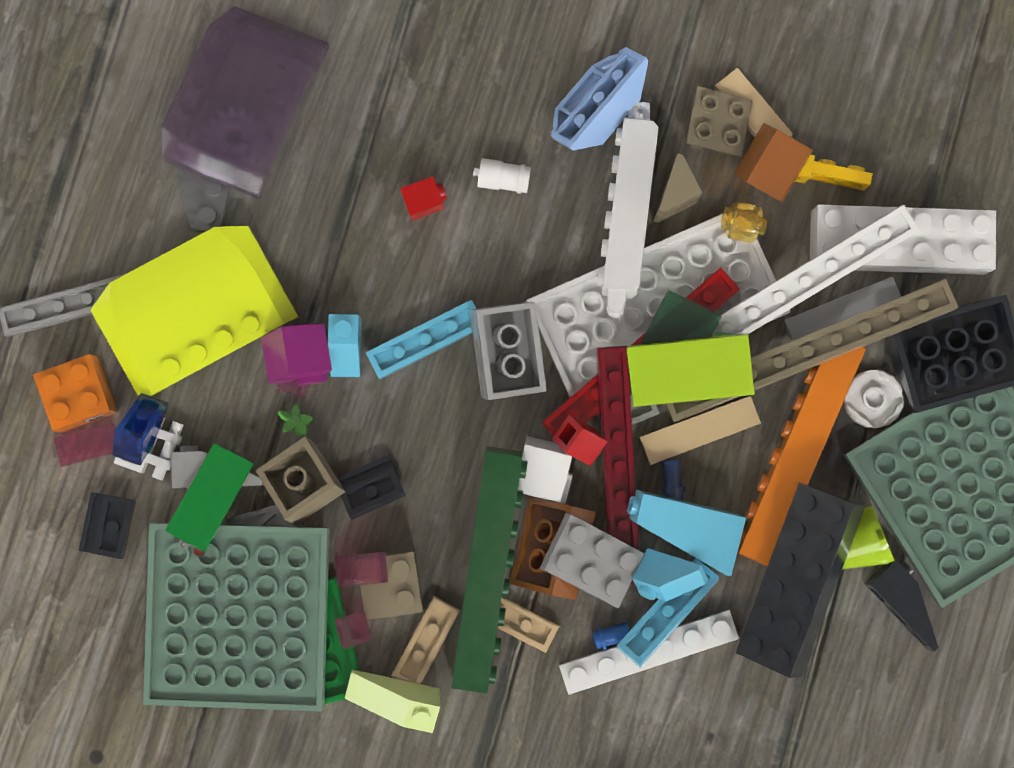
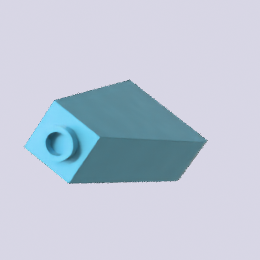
(697, 529)

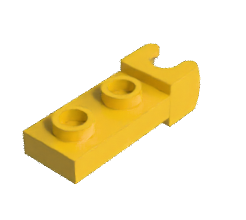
(828, 172)

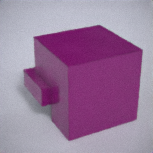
(297, 354)

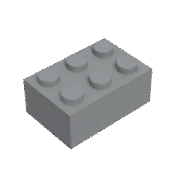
(508, 350)

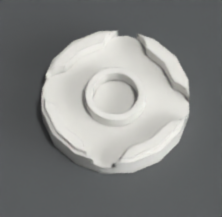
(874, 399)

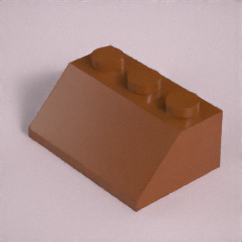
(538, 531)

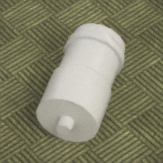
(500, 175)

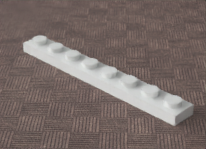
(818, 273)

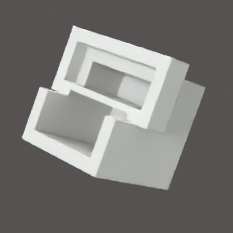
(546, 471)

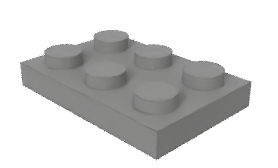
(592, 560)

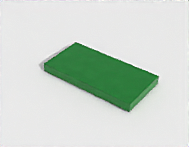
(338, 660)

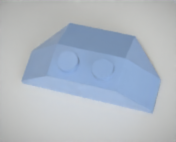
(600, 100)

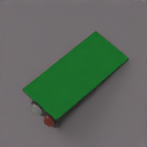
(208, 499)

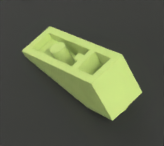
(396, 700)

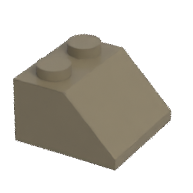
(400, 594)

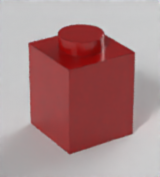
(423, 198)
(579, 440)

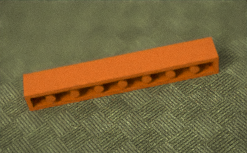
(798, 452)

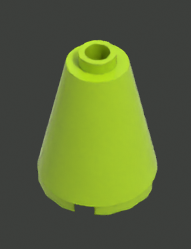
(869, 543)

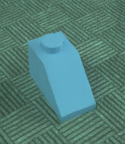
(345, 344)
(667, 576)

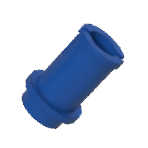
(610, 635)

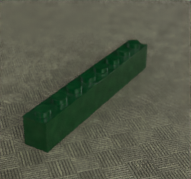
(487, 569)

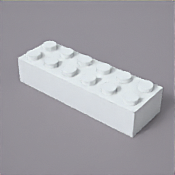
(947, 239)

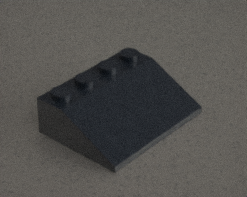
(956, 354)

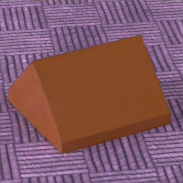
(773, 162)

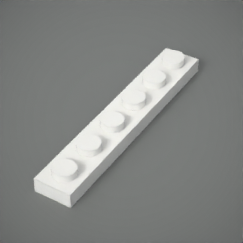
(682, 642)

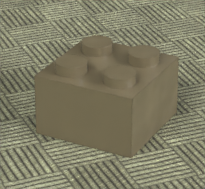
(300, 481)

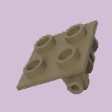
(718, 122)

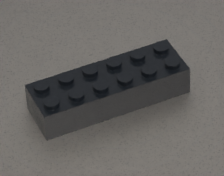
(800, 580)

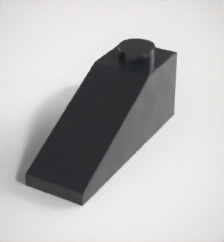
(903, 598)

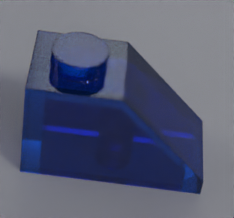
(139, 429)

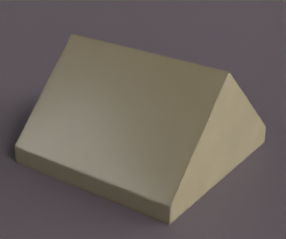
(679, 192)

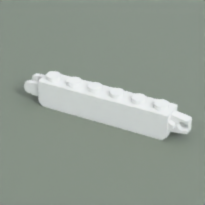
(630, 209)

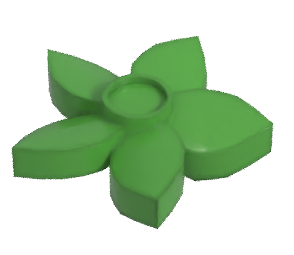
(295, 421)

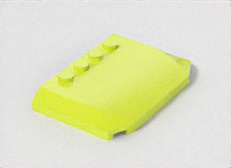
(191, 307)

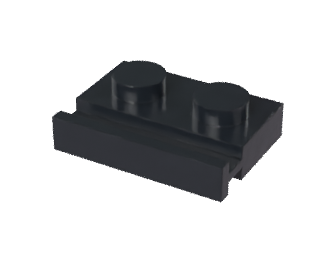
(370, 487)
(107, 525)

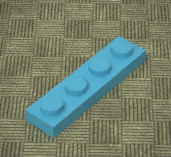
(422, 340)
(662, 621)

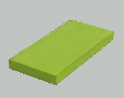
(690, 370)

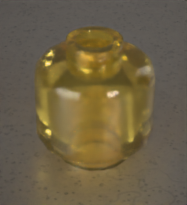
(743, 222)

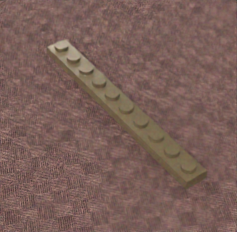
(837, 341)

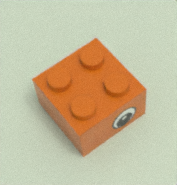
(75, 393)

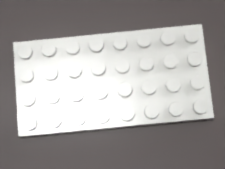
(575, 313)

